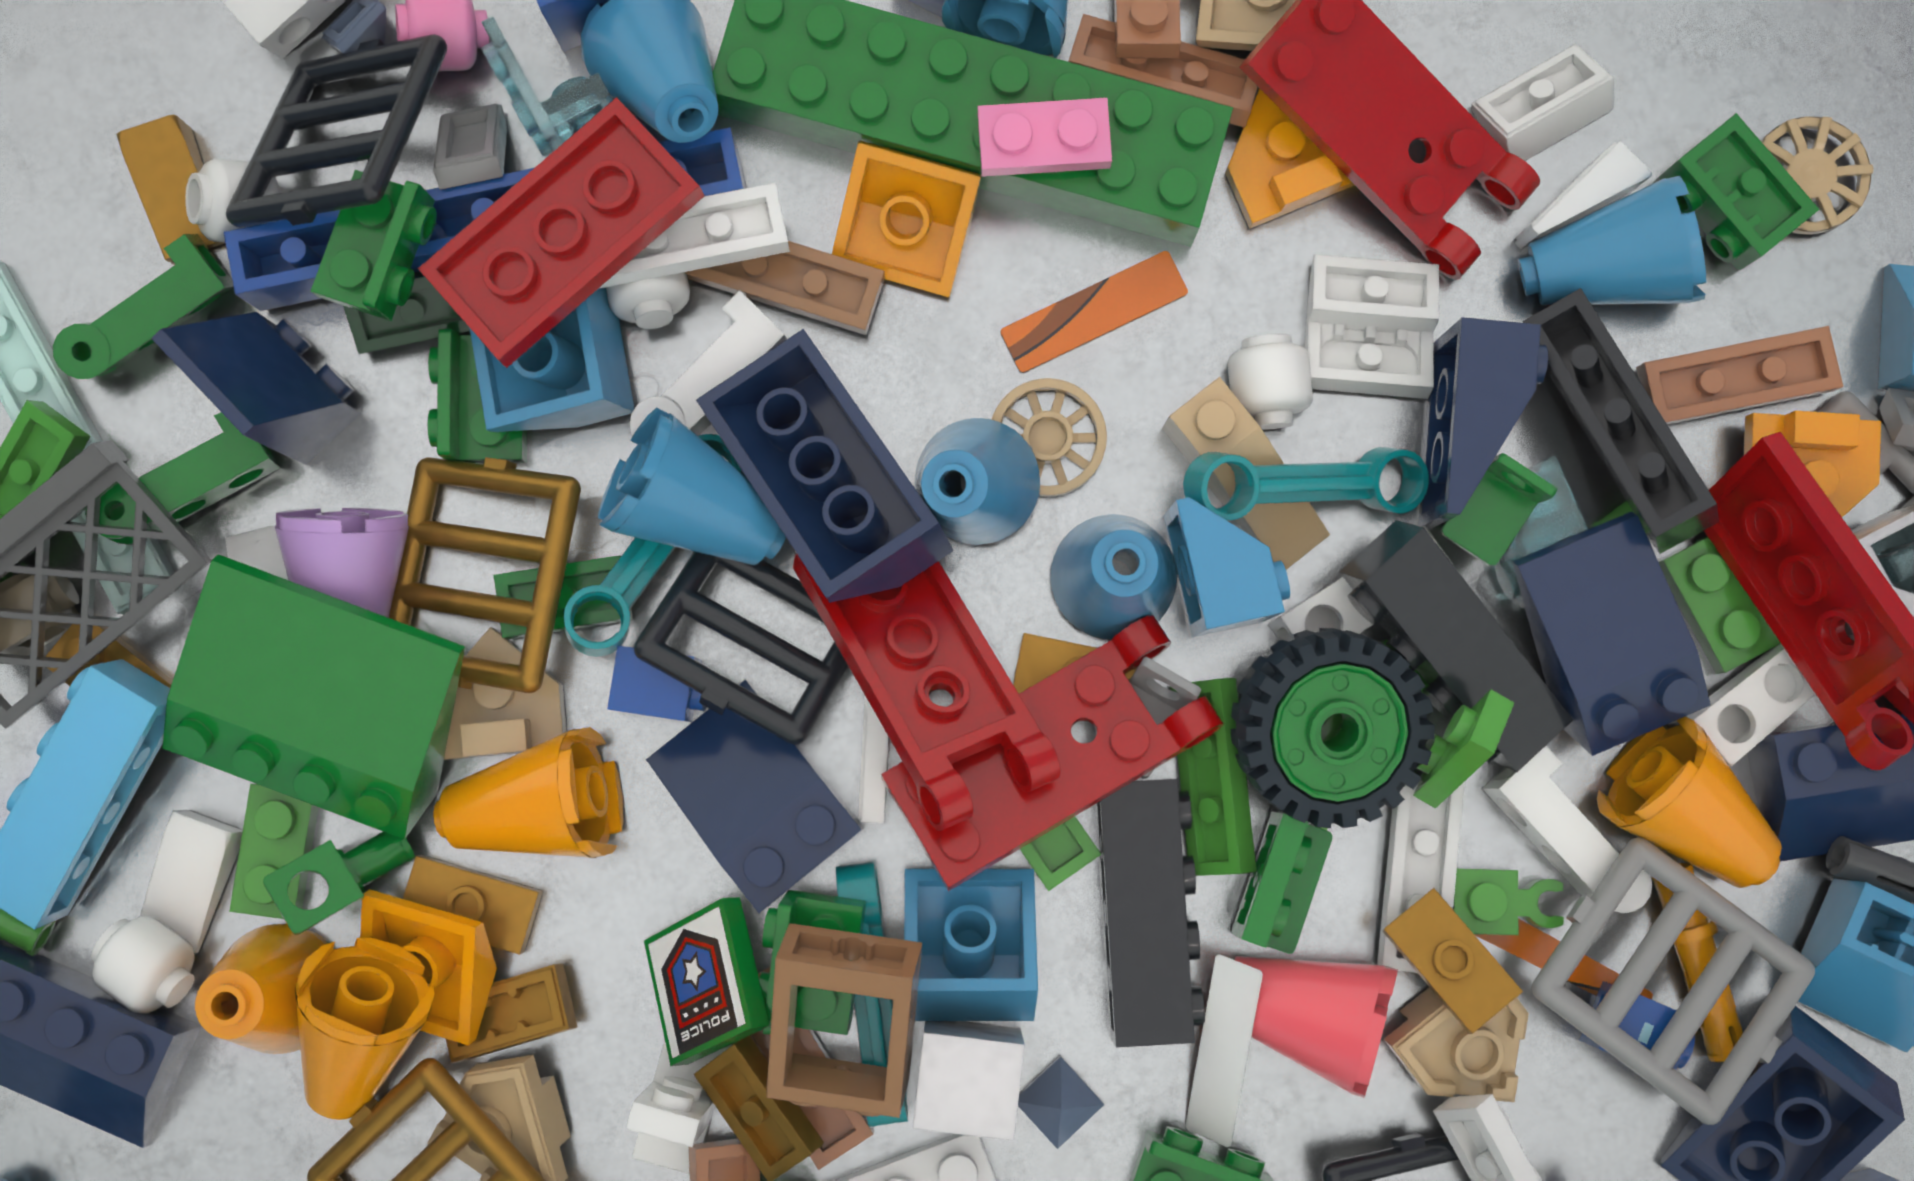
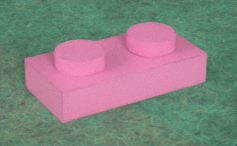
(1044, 137)

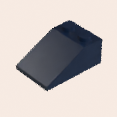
(263, 381)
(1480, 389)
(1610, 634)
(754, 802)
(1795, 1118)

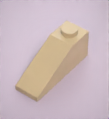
(1220, 423)

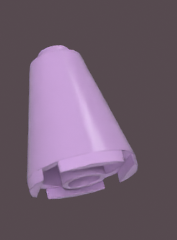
(345, 553)

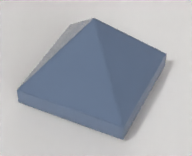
(357, 24)
(1059, 1102)

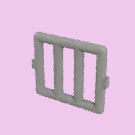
(1744, 934)

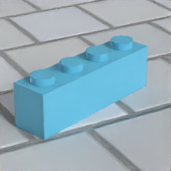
(78, 789)

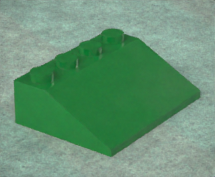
(313, 697)

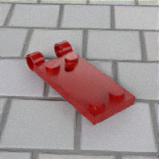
(1365, 103)
(1807, 582)
(924, 641)
(1124, 749)

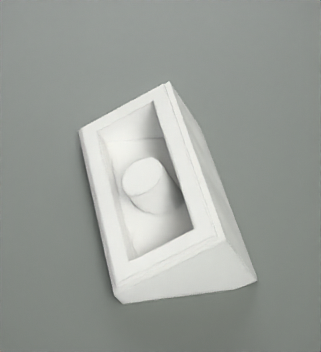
(1546, 103)

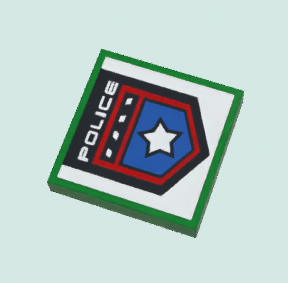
(706, 982)

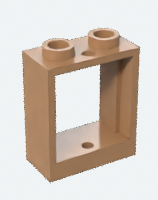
(877, 969)

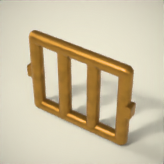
(550, 552)
(468, 1125)

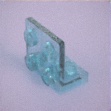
(559, 116)

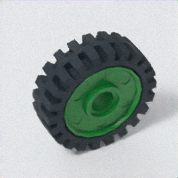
(1379, 734)

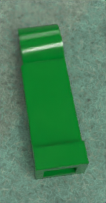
(165, 302)
(193, 479)

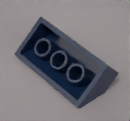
(824, 472)
(1818, 791)
(84, 1049)

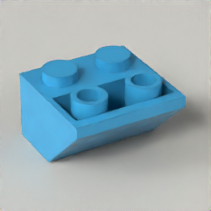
(1864, 962)

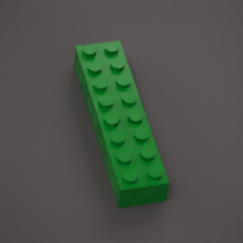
(915, 87)

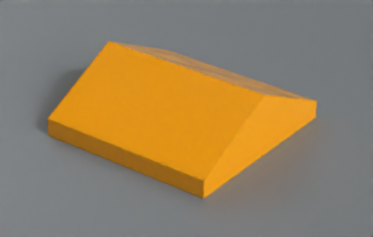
(907, 217)
(453, 954)

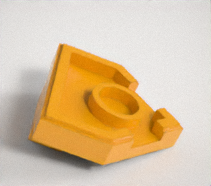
(1278, 166)
(1833, 446)

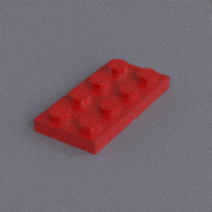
(561, 232)

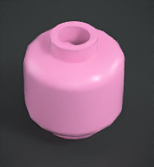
(450, 19)

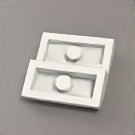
(1372, 325)

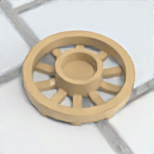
(1817, 171)
(1052, 433)

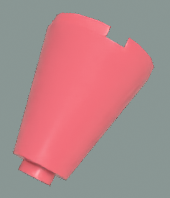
(1324, 1015)

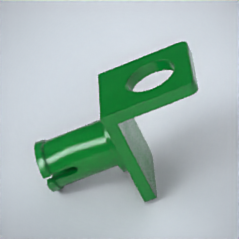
(1497, 509)
(344, 875)

